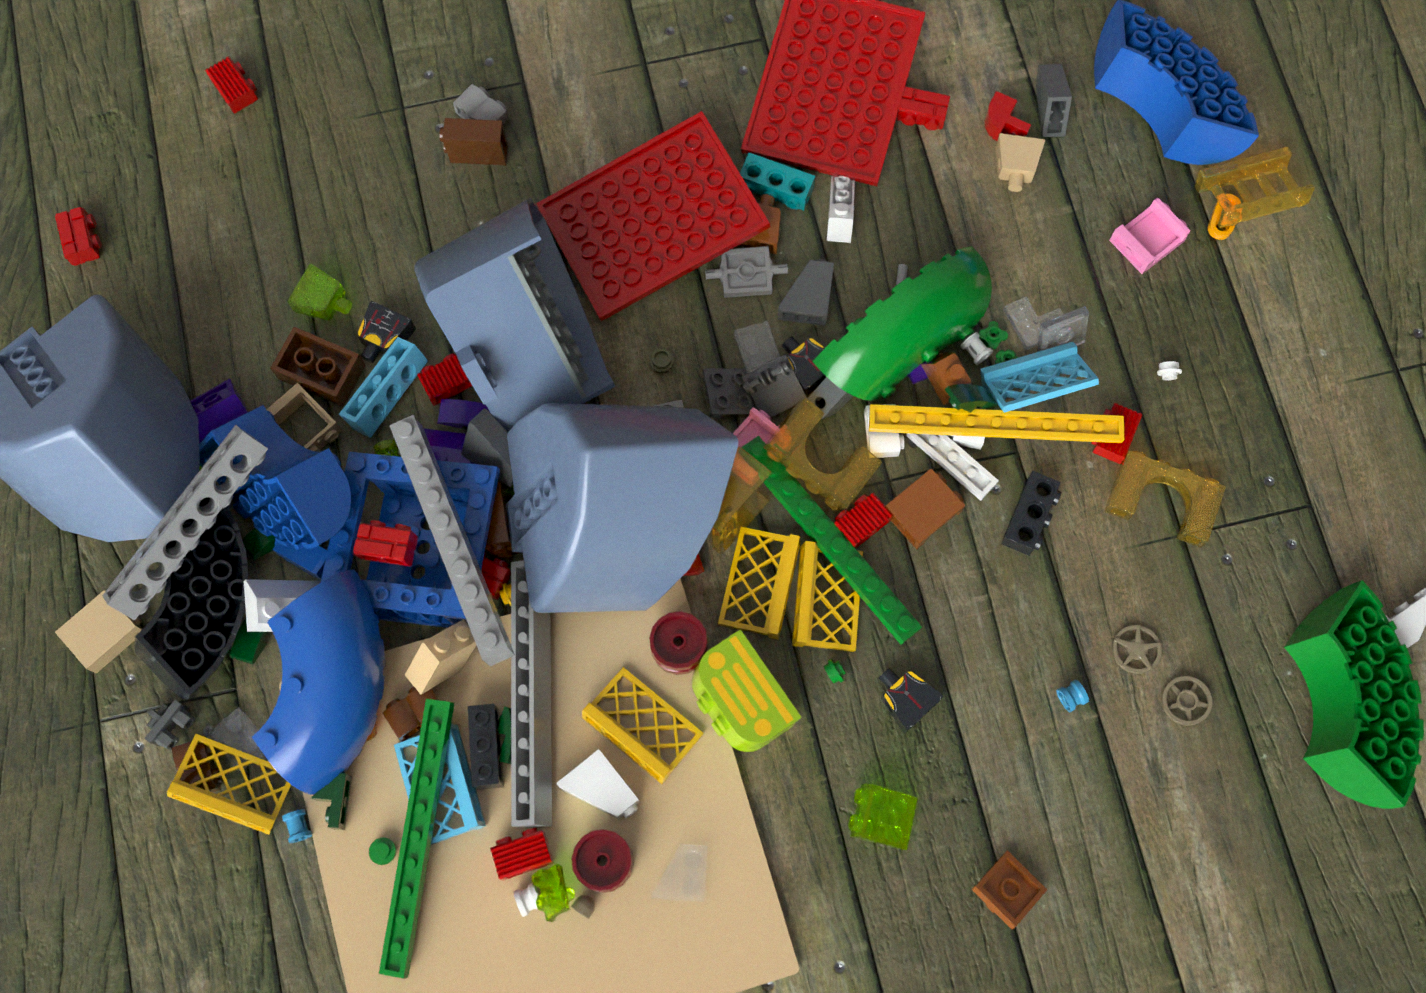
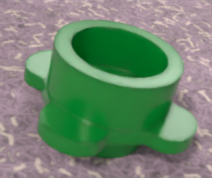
(988, 340)

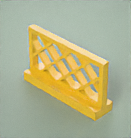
(781, 588)
(805, 603)
(627, 742)
(217, 803)

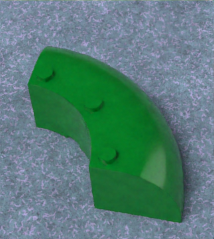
(909, 326)
(1360, 698)

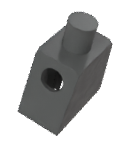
(829, 398)

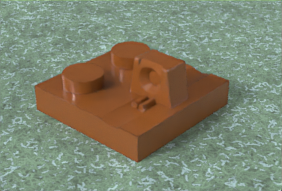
(1009, 889)

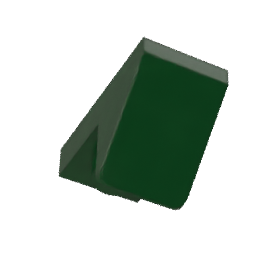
(338, 794)

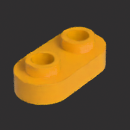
(1213, 223)

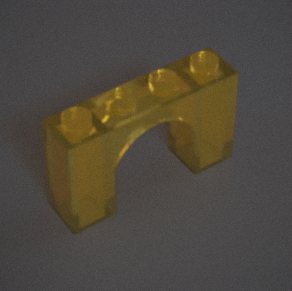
(788, 447)
(1199, 494)

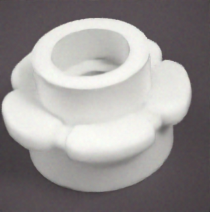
(1169, 370)

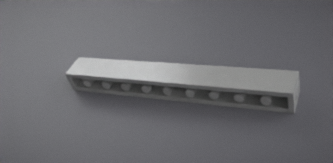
(452, 541)
(530, 708)

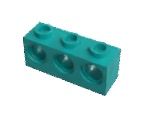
(788, 177)

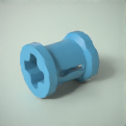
(297, 826)

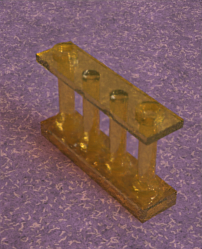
(1253, 168)

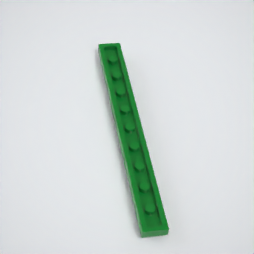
(835, 546)
(416, 839)

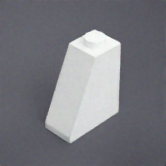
(600, 786)

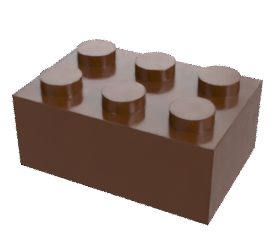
(318, 366)

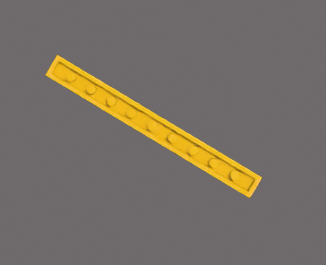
(996, 423)

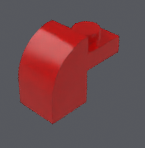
(1000, 118)

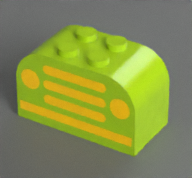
(742, 695)

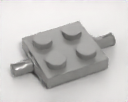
(746, 272)

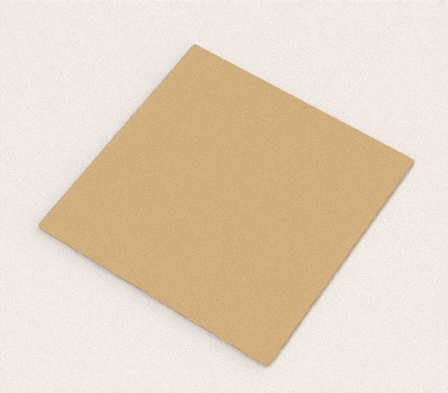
(468, 918)

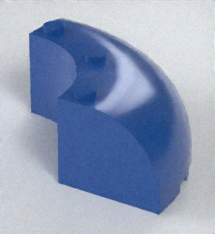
(1173, 87)
(293, 491)
(328, 682)

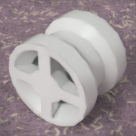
(526, 899)

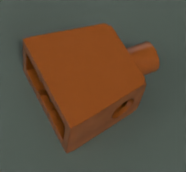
(771, 235)
(945, 371)

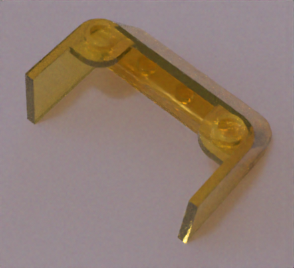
(740, 500)

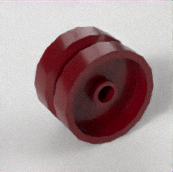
(675, 627)
(588, 853)

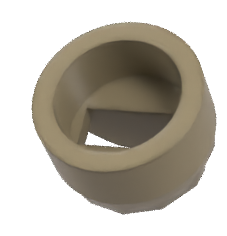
(584, 905)

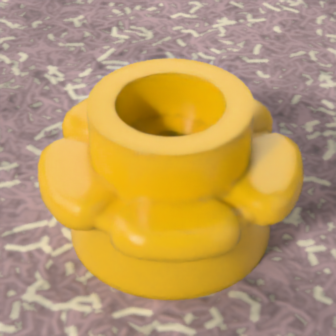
(506, 594)

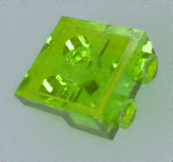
(883, 816)

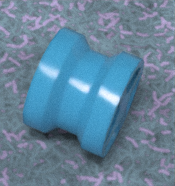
(1072, 695)

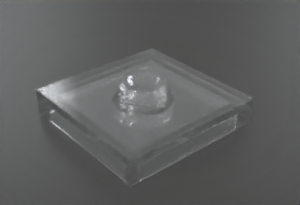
(1064, 329)

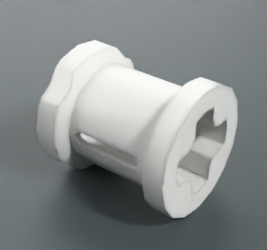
(976, 348)

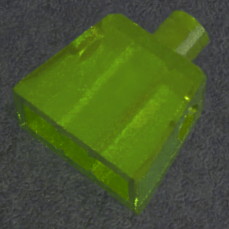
(319, 295)

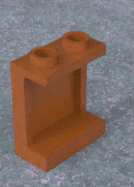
(925, 507)

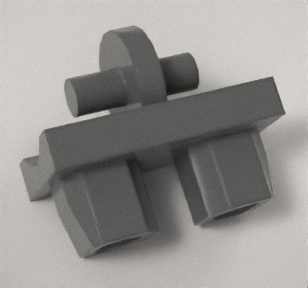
(165, 720)

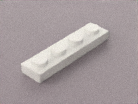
(956, 462)

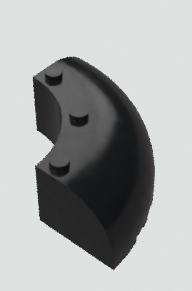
(198, 609)

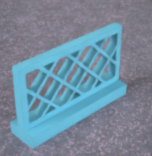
(1039, 366)
(461, 778)

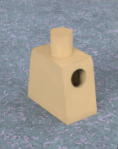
(1017, 159)

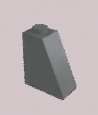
(1053, 100)
(809, 295)
(488, 445)

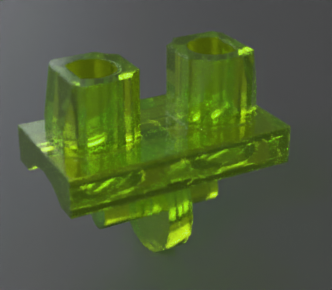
(554, 893)

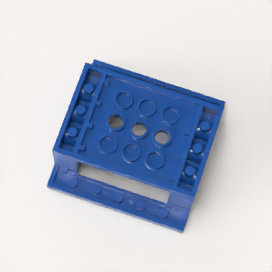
(392, 587)

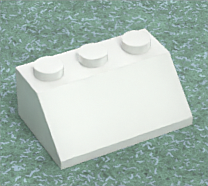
(268, 598)

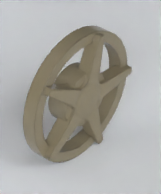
(1136, 649)
(1186, 700)

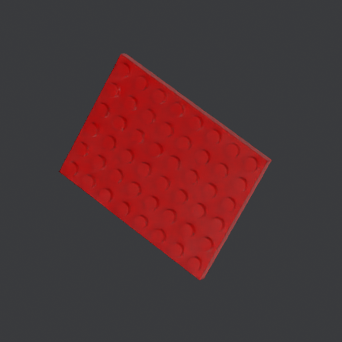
(834, 86)
(652, 215)

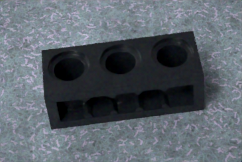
(1032, 501)
(485, 746)

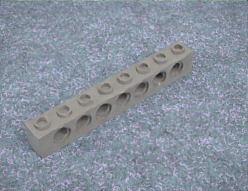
(170, 528)

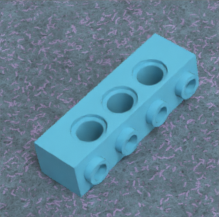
(383, 387)

